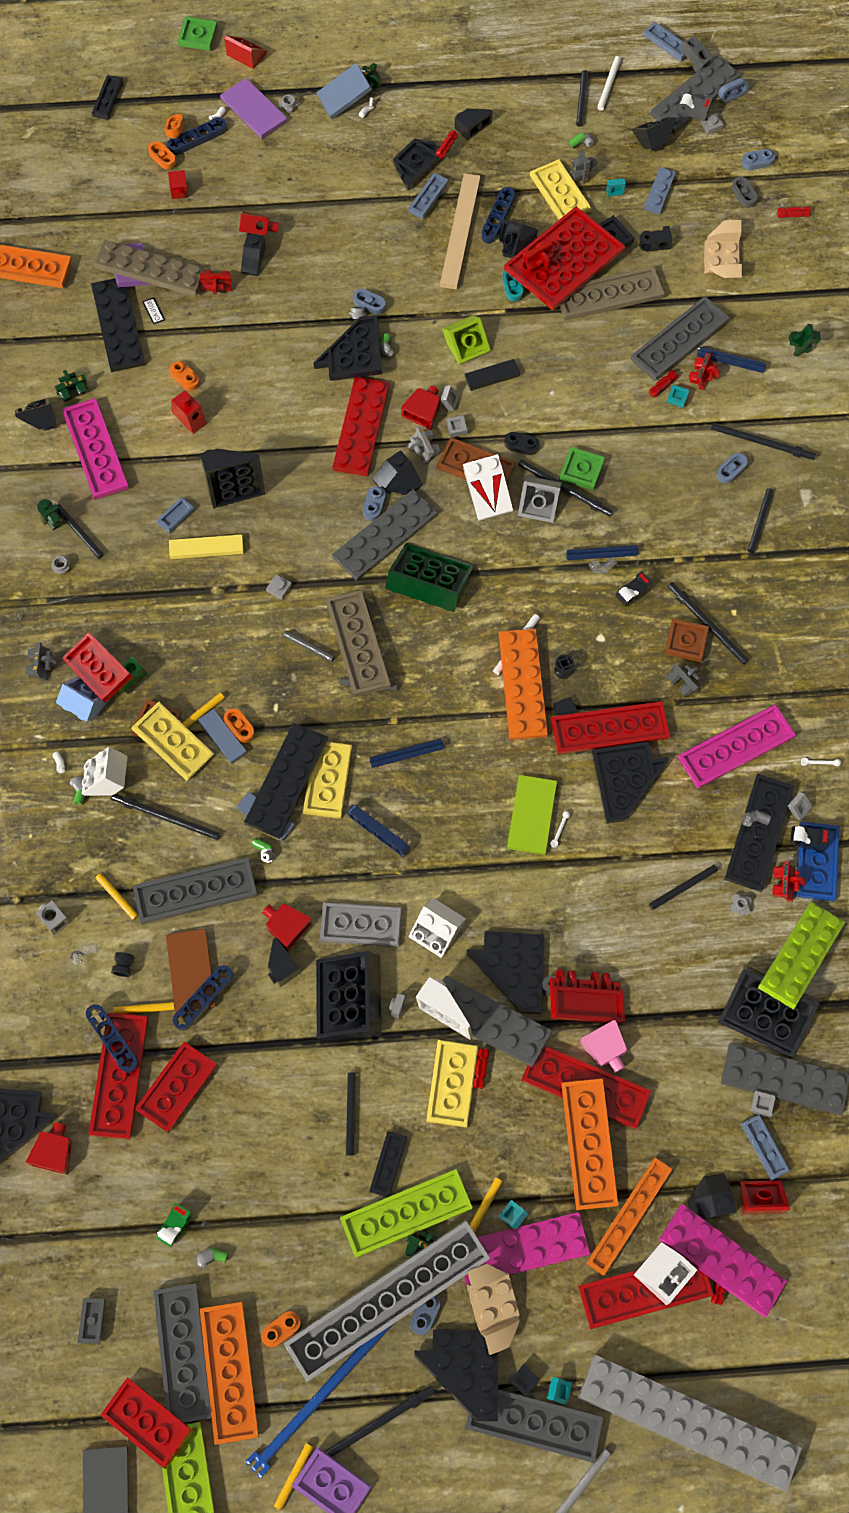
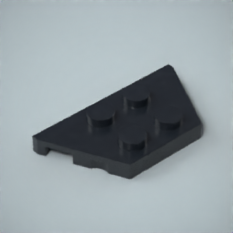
(415, 161)

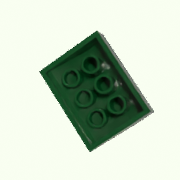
(429, 577)

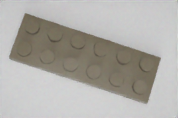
(148, 267)
(613, 293)
(358, 643)

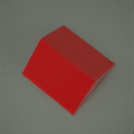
(244, 50)
(763, 1197)

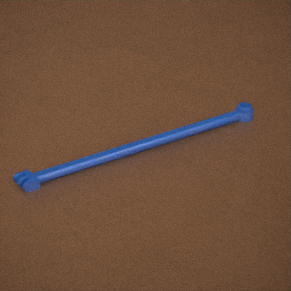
(311, 1406)

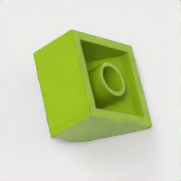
(466, 339)

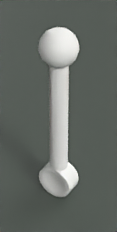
(804, 762)
(554, 843)

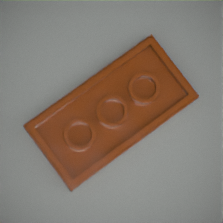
(458, 453)
(189, 966)

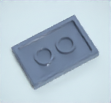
(344, 91)

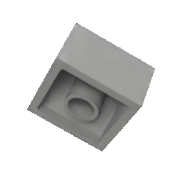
(539, 499)

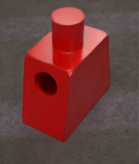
(249, 221)
(185, 407)
(422, 407)
(286, 924)
(52, 1151)

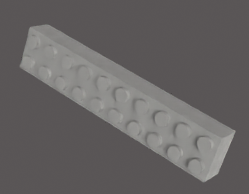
(386, 1300)
(690, 1423)

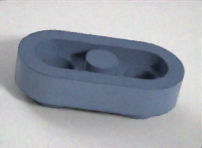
(733, 90)
(758, 159)
(370, 301)
(730, 469)
(375, 502)
(427, 1314)

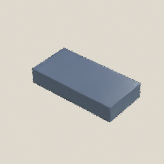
(175, 515)

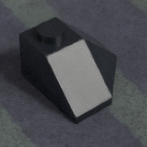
(654, 134)
(515, 237)
(37, 414)
(397, 475)
(713, 1198)

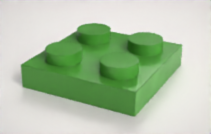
(197, 33)
(582, 468)

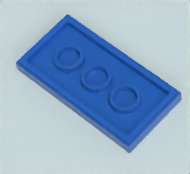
(819, 867)

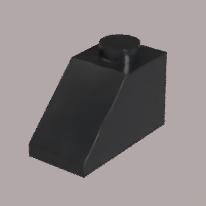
(472, 121)
(253, 254)
(281, 965)

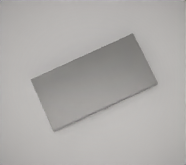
(360, 924)

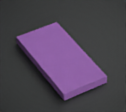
(253, 108)

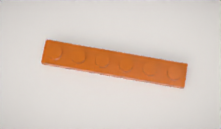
(629, 1216)

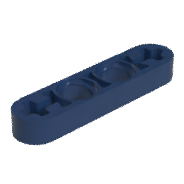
(198, 138)
(499, 215)
(378, 830)
(200, 995)
(114, 1037)

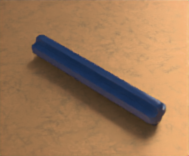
(732, 359)
(602, 552)
(406, 753)

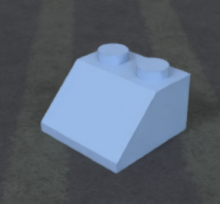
(80, 699)

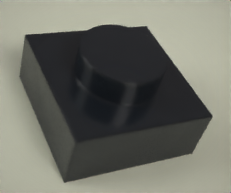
(524, 1380)

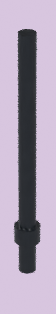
(796, 451)
(595, 504)
(683, 597)
(131, 803)
(413, 1401)

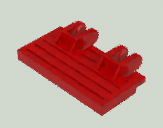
(586, 998)

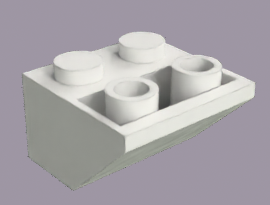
(104, 773)
(436, 927)
(665, 1273)

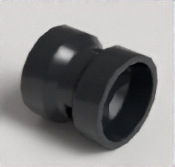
(564, 666)
(122, 964)

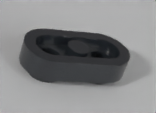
(521, 443)

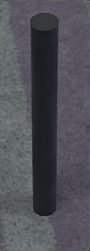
(582, 94)
(760, 520)
(78, 530)
(683, 887)
(350, 1123)

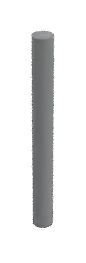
(584, 1482)

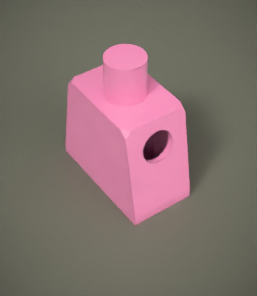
(606, 1046)

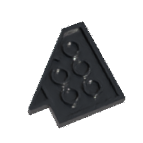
(354, 352)
(624, 777)
(514, 967)
(20, 1119)
(465, 1370)

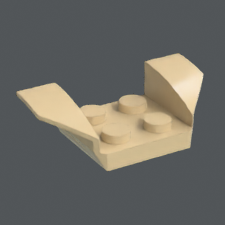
(722, 250)
(493, 1306)

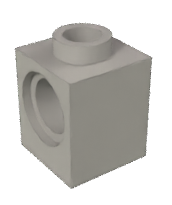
(56, 924)

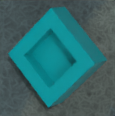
(615, 187)
(678, 396)
(513, 1215)
(559, 1390)

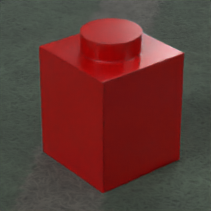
(178, 184)

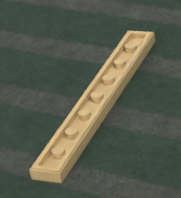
(460, 231)

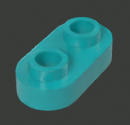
(512, 287)

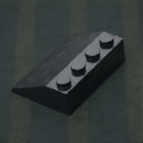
(232, 476)
(348, 996)
(764, 1017)

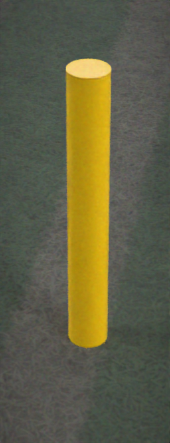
(203, 710)
(117, 896)
(144, 1008)
(485, 1204)
(293, 1475)

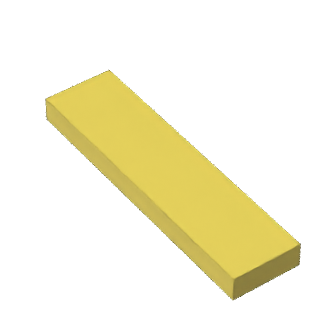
(206, 546)

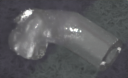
(600, 568)
(754, 816)
(81, 950)

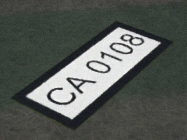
(153, 310)

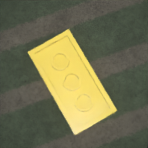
(559, 189)
(172, 741)
(328, 782)
(452, 1083)

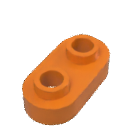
(174, 126)
(164, 157)
(183, 374)
(240, 726)
(282, 1331)

